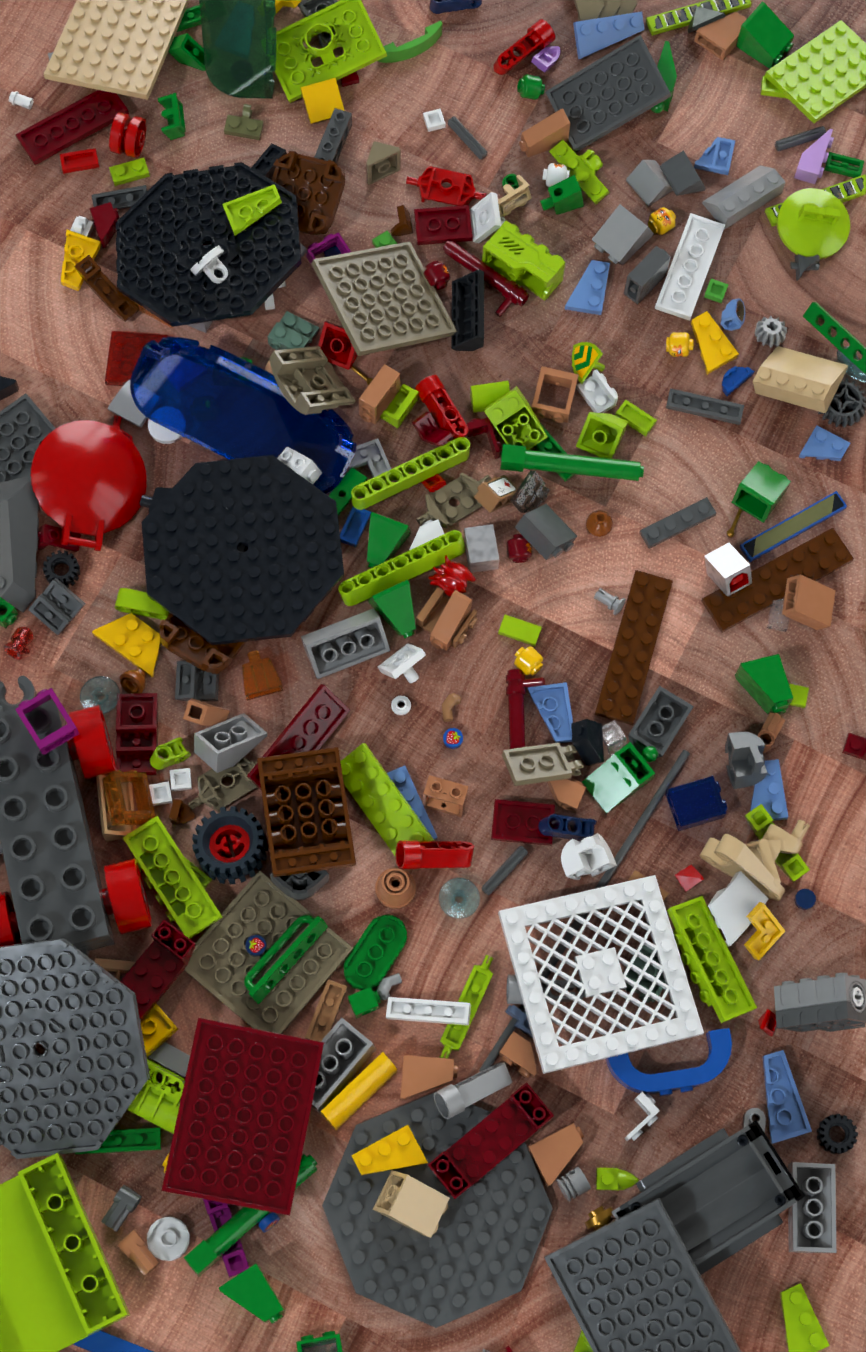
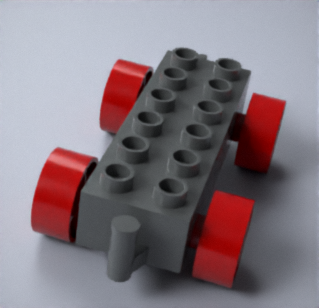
(49, 838)

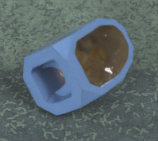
(733, 315)

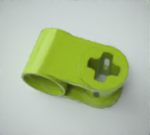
(172, 752)

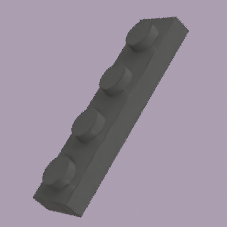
(705, 406)
(677, 522)

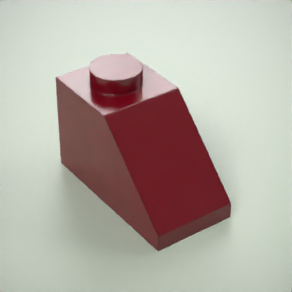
(104, 220)

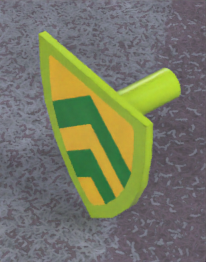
(585, 358)

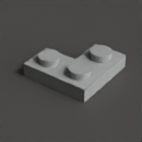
(373, 455)

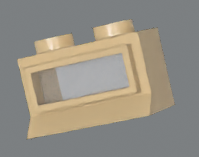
(514, 197)

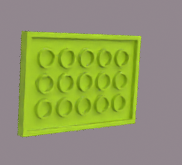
(822, 72)

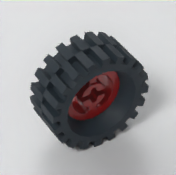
(213, 844)

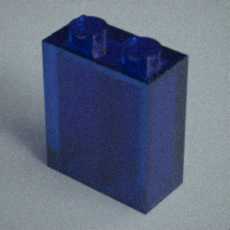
(696, 803)

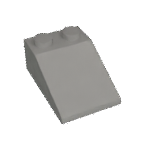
(227, 742)

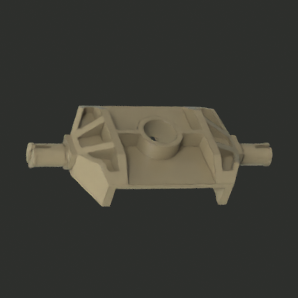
(461, 489)
(216, 794)

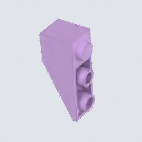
(812, 159)

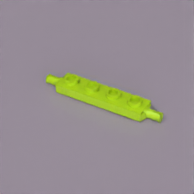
(473, 994)

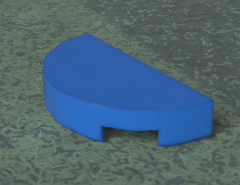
(734, 378)

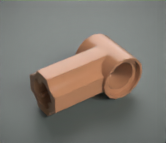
(771, 729)
(134, 1248)

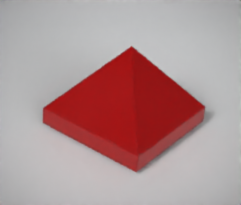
(767, 1022)

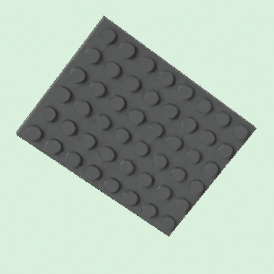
(639, 1288)

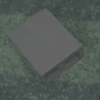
(647, 275)
(546, 532)

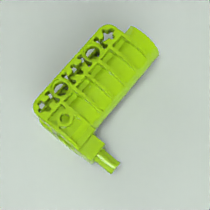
(157, 1100)

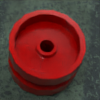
(127, 135)

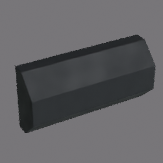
(468, 312)

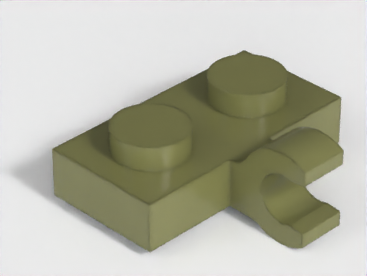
(243, 125)

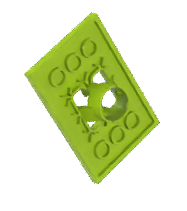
(352, 32)

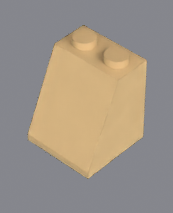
(411, 1203)

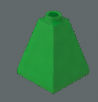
(384, 538)
(396, 608)

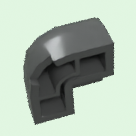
(745, 759)
(301, 885)

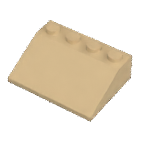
(799, 379)

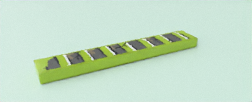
(682, 16)
(843, 191)

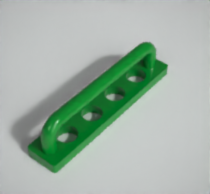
(814, 312)
(287, 960)

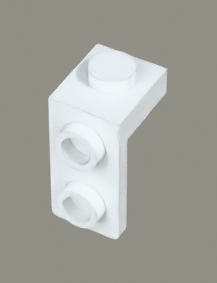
(300, 464)
(647, 1103)

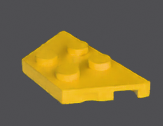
(132, 640)

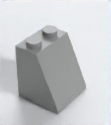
(621, 235)

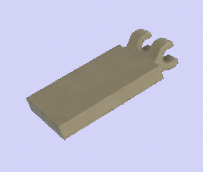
(541, 763)

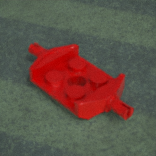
(431, 188)

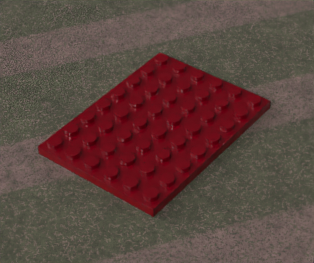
(243, 1116)

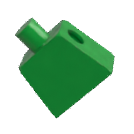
(564, 196)

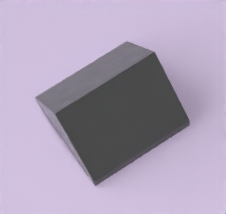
(682, 175)

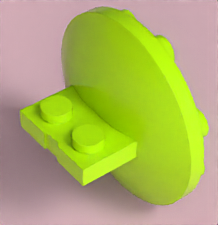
(813, 223)

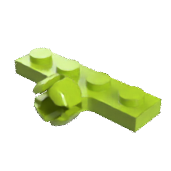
(584, 169)

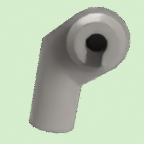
(386, 984)

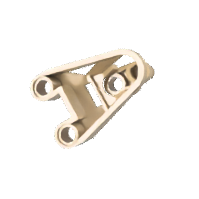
(757, 857)

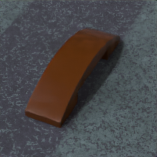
(105, 289)

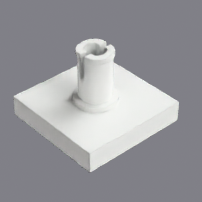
(485, 217)
(402, 663)

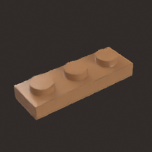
(326, 1011)

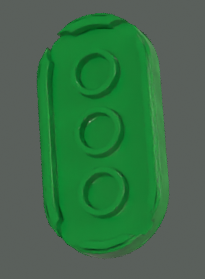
(375, 952)

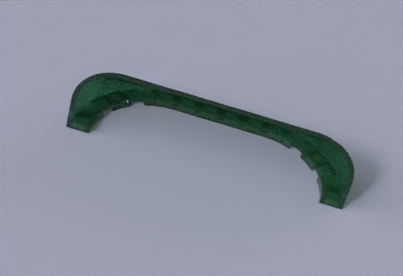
(240, 46)

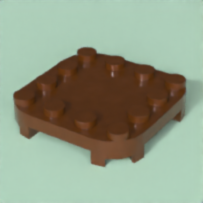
(316, 186)
(194, 648)

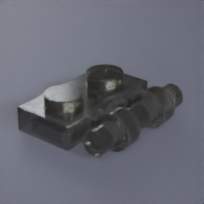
(530, 488)

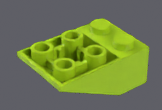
(515, 420)

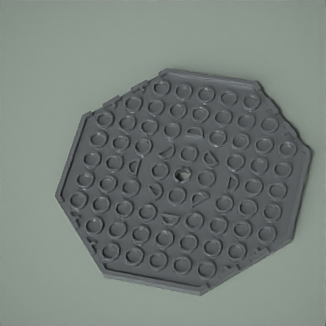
(91, 1056)
(481, 1239)

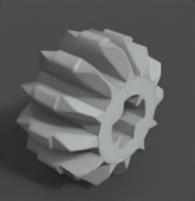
(770, 331)

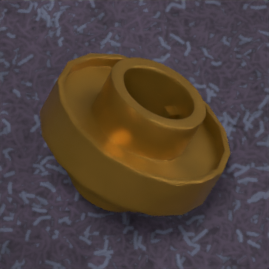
(599, 1218)

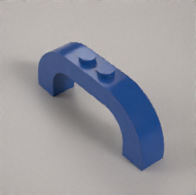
(684, 1080)

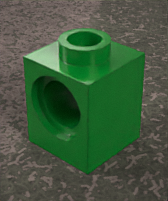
(10, 616)
(364, 1002)

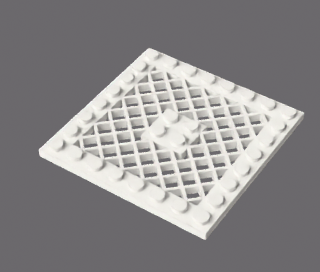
(600, 973)

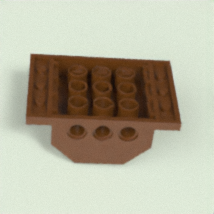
(306, 812)

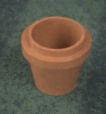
(398, 896)

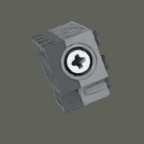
(821, 1003)

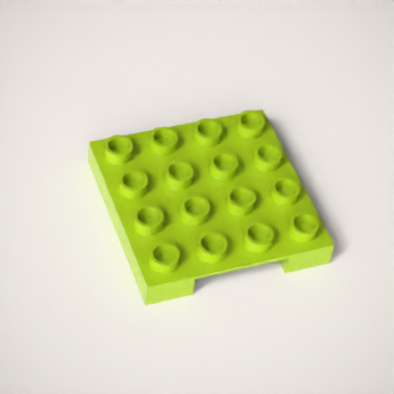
(51, 1264)

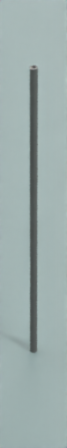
(602, 883)

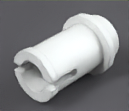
(21, 100)

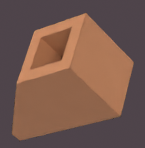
(205, 713)
(567, 793)
(519, 1053)

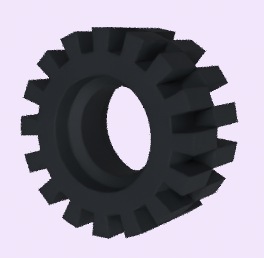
(59, 558)
(846, 1125)

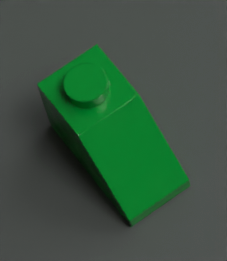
(188, 51)

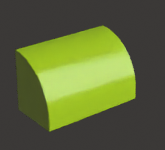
(485, 394)

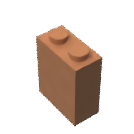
(808, 602)

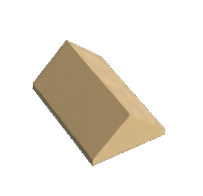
(109, 831)

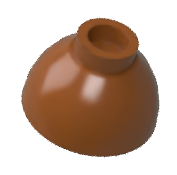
(599, 523)
(133, 681)

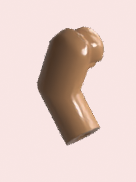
(451, 700)

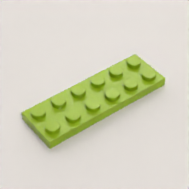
(381, 799)

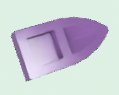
(546, 58)

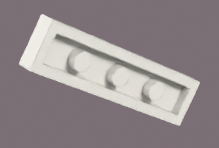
(428, 1011)

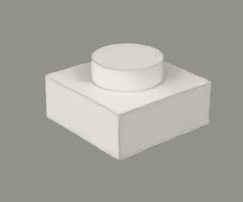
(434, 120)
(180, 779)
(161, 793)

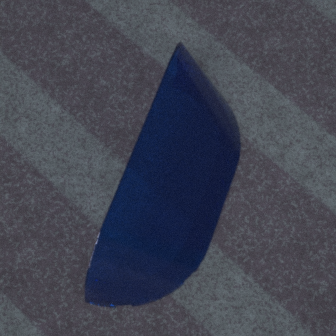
(234, 408)

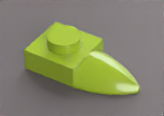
(614, 1179)

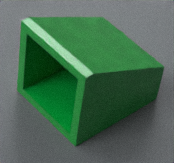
(765, 37)
(760, 491)
(766, 683)
(254, 1294)

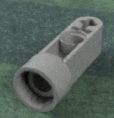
(514, 997)
(455, 1098)

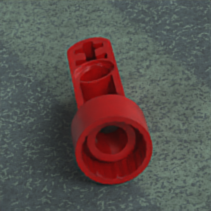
(537, 37)
(441, 406)
(433, 854)

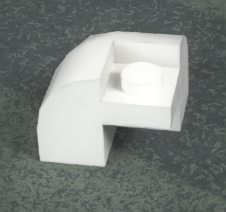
(586, 857)

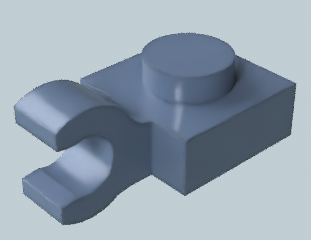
(522, 1020)

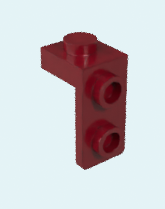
(481, 426)
(429, 430)
(52, 536)

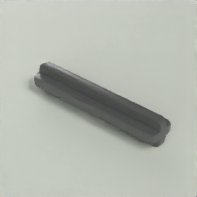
(467, 138)
(800, 138)
(505, 869)

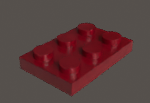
(443, 224)
(519, 822)

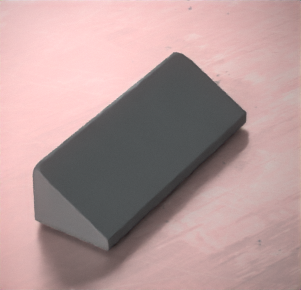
(120, 198)

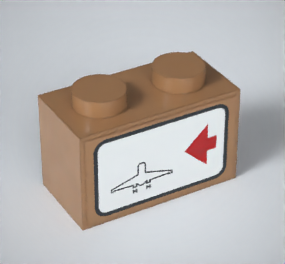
(495, 493)

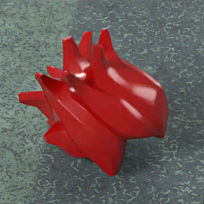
(452, 577)

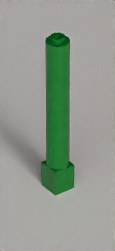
(518, 458)
(210, 1250)

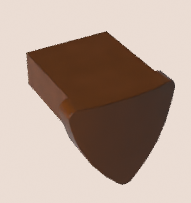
(404, 226)
(180, 813)

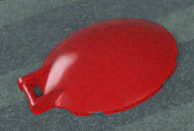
(88, 480)

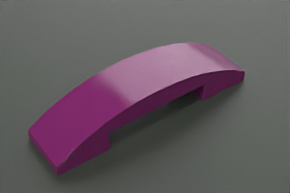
(234, 1257)

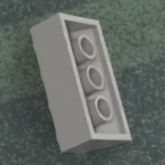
(745, 195)
(345, 643)
(341, 1058)
(814, 1216)

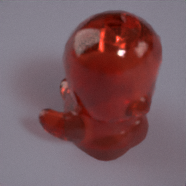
(19, 640)

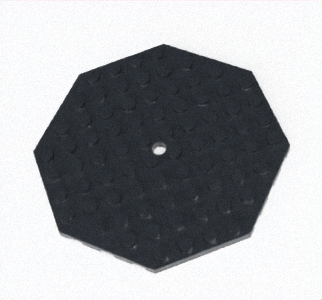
(166, 236)
(235, 594)

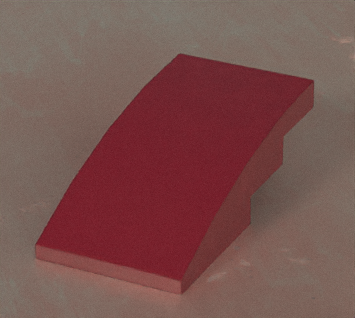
(136, 732)

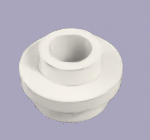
(401, 711)

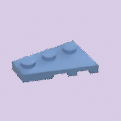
(590, 290)
(554, 709)
(771, 792)

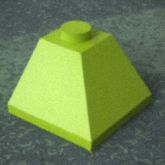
(602, 434)

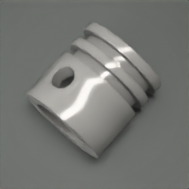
(573, 1184)

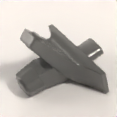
(804, 264)

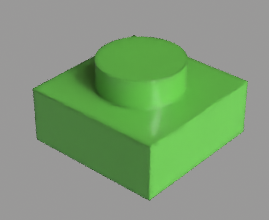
(383, 240)
(716, 290)

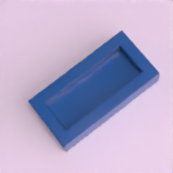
(354, 526)

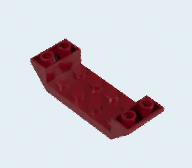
(158, 966)
(491, 1141)

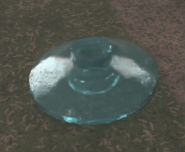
(95, 688)
(459, 888)

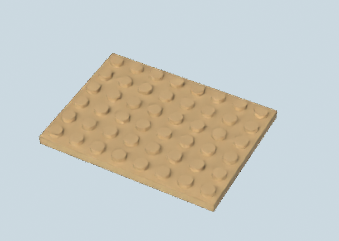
(116, 44)

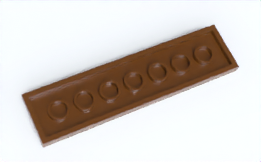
(811, 559)
(633, 647)

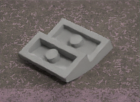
(125, 407)

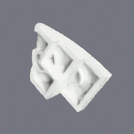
(733, 905)

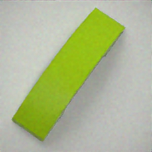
(791, 864)

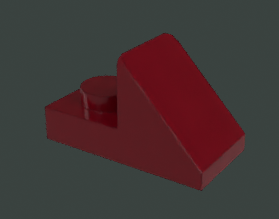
(855, 746)

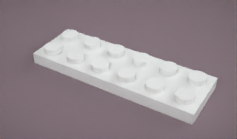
(690, 266)

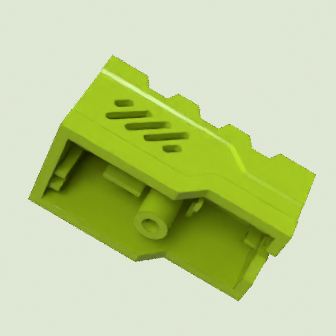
(523, 260)

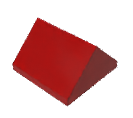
(337, 346)

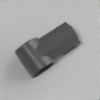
(124, 1203)

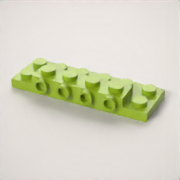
(172, 878)
(710, 960)

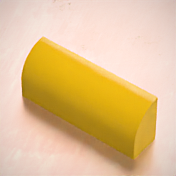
(359, 1091)

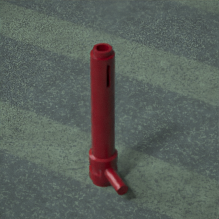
(509, 289)
(515, 691)

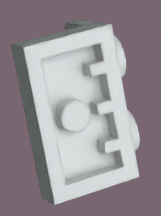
(598, 393)

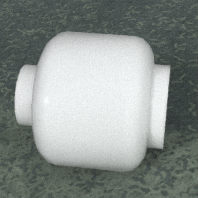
(555, 174)

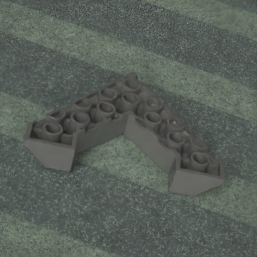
(18, 542)

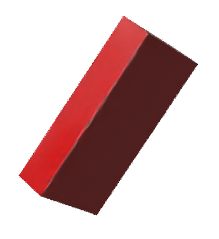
(79, 160)

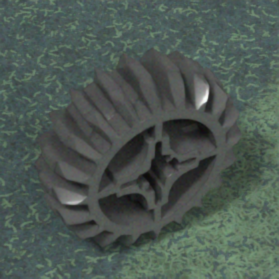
(852, 399)

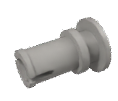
(611, 601)

